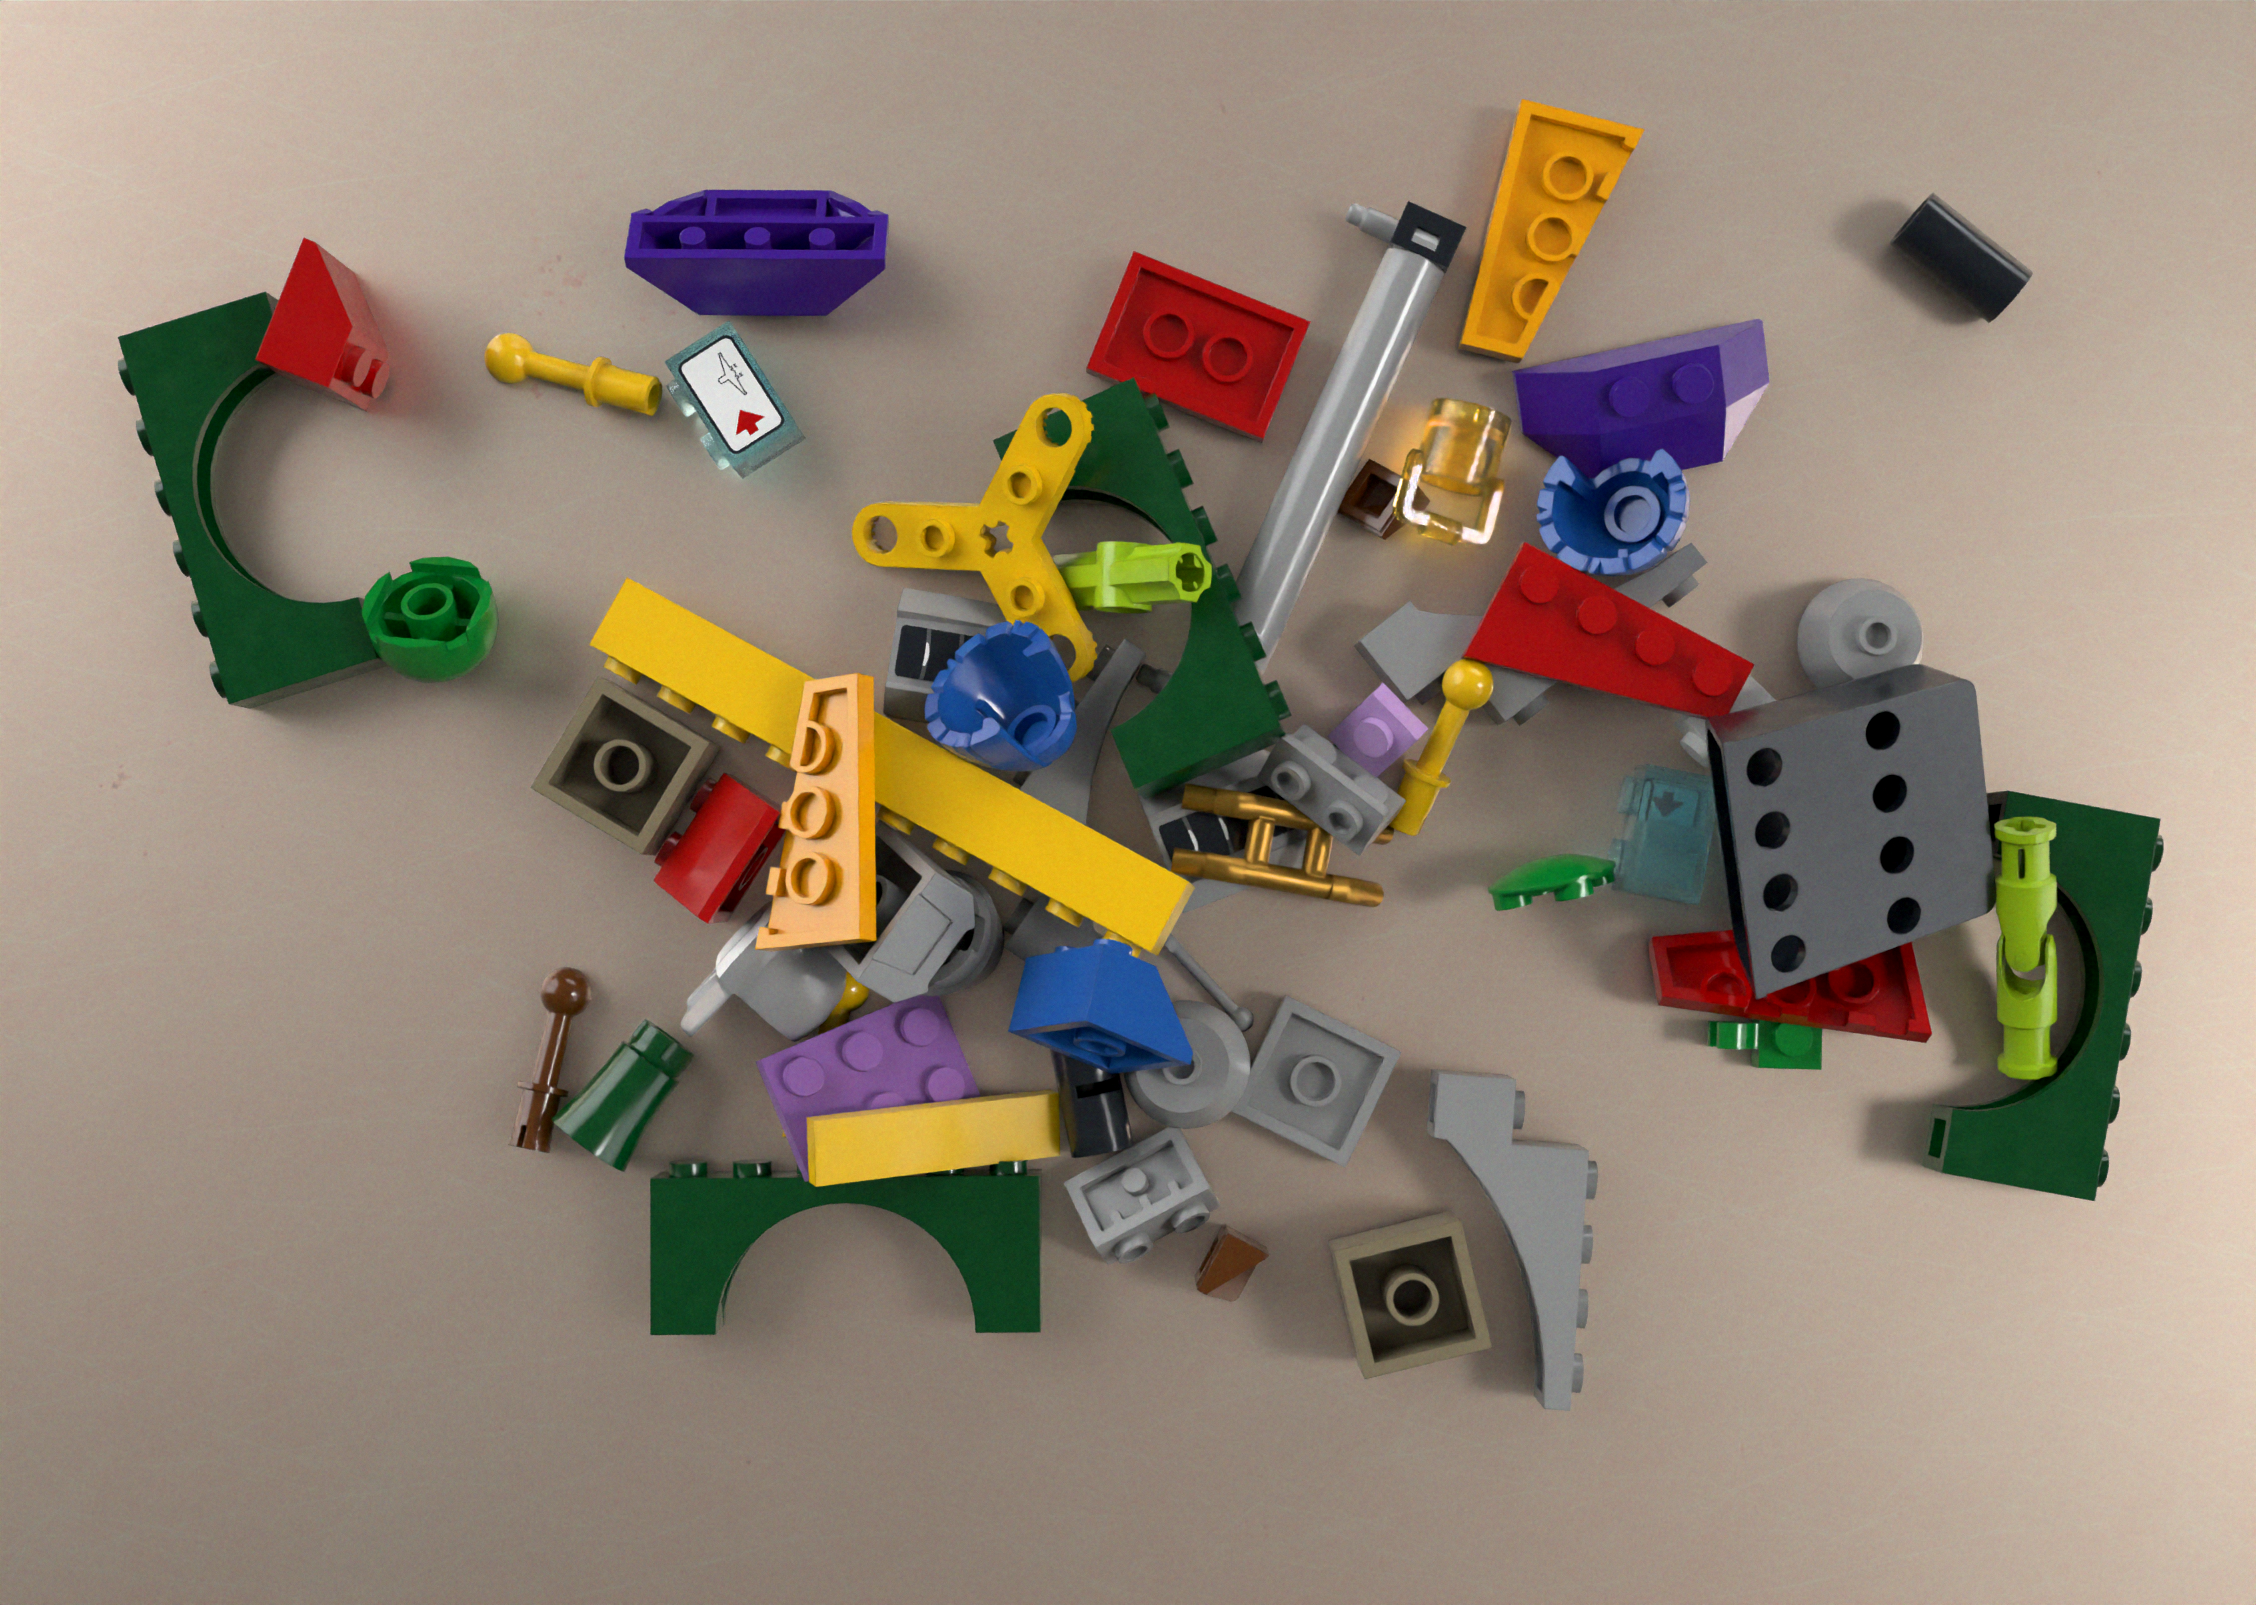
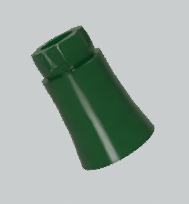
(625, 1095)

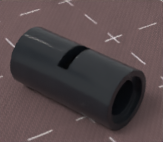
(1961, 258)
(1091, 1107)

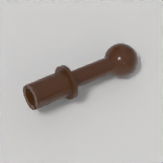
(564, 995)

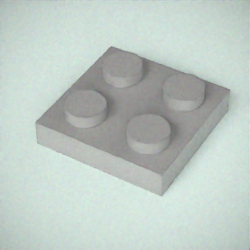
(1316, 1080)

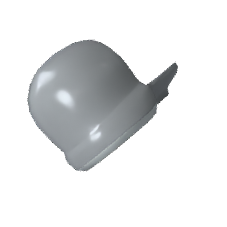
(785, 987)

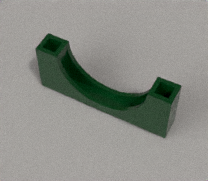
(189, 388)
(1216, 698)
(2056, 1126)
(712, 1218)

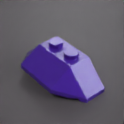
(759, 250)
(1647, 397)

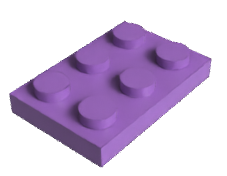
(871, 1063)

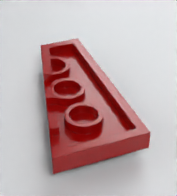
(1588, 635)
(1865, 997)

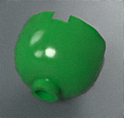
(432, 619)

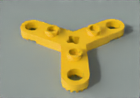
(1023, 498)

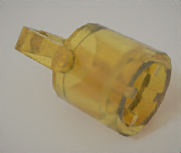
(1459, 455)

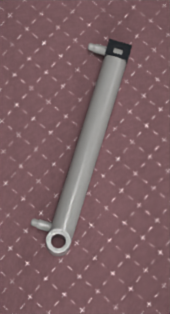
(1342, 419)

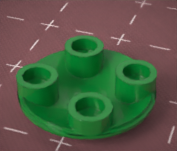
(1563, 874)

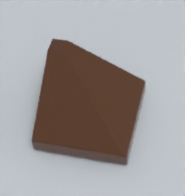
(1371, 500)

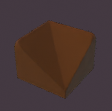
(1229, 1264)

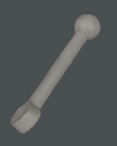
(1240, 1015)

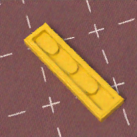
(932, 1137)

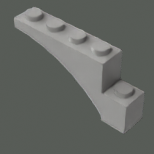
(1418, 646)
(1067, 788)
(1541, 1204)

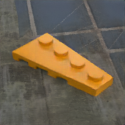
(1545, 205)
(828, 852)

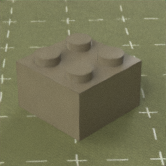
(625, 767)
(1409, 1294)

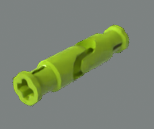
(2024, 907)

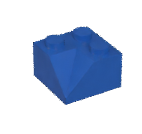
(1100, 1009)

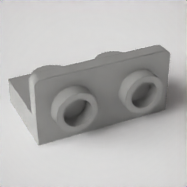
(1330, 788)
(1142, 1196)

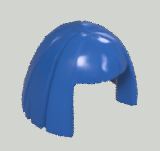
(1618, 519)
(1004, 700)

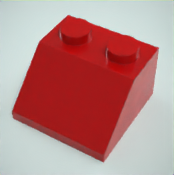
(326, 332)
(721, 848)

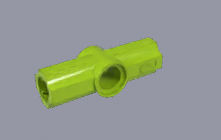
(1135, 576)

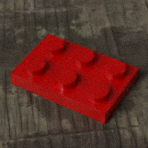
(1198, 346)

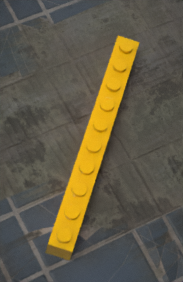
(913, 776)

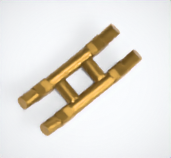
(1254, 867)

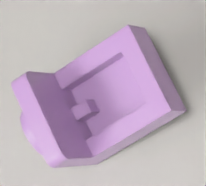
(1378, 731)

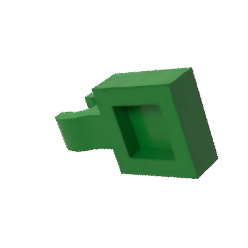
(1772, 1043)

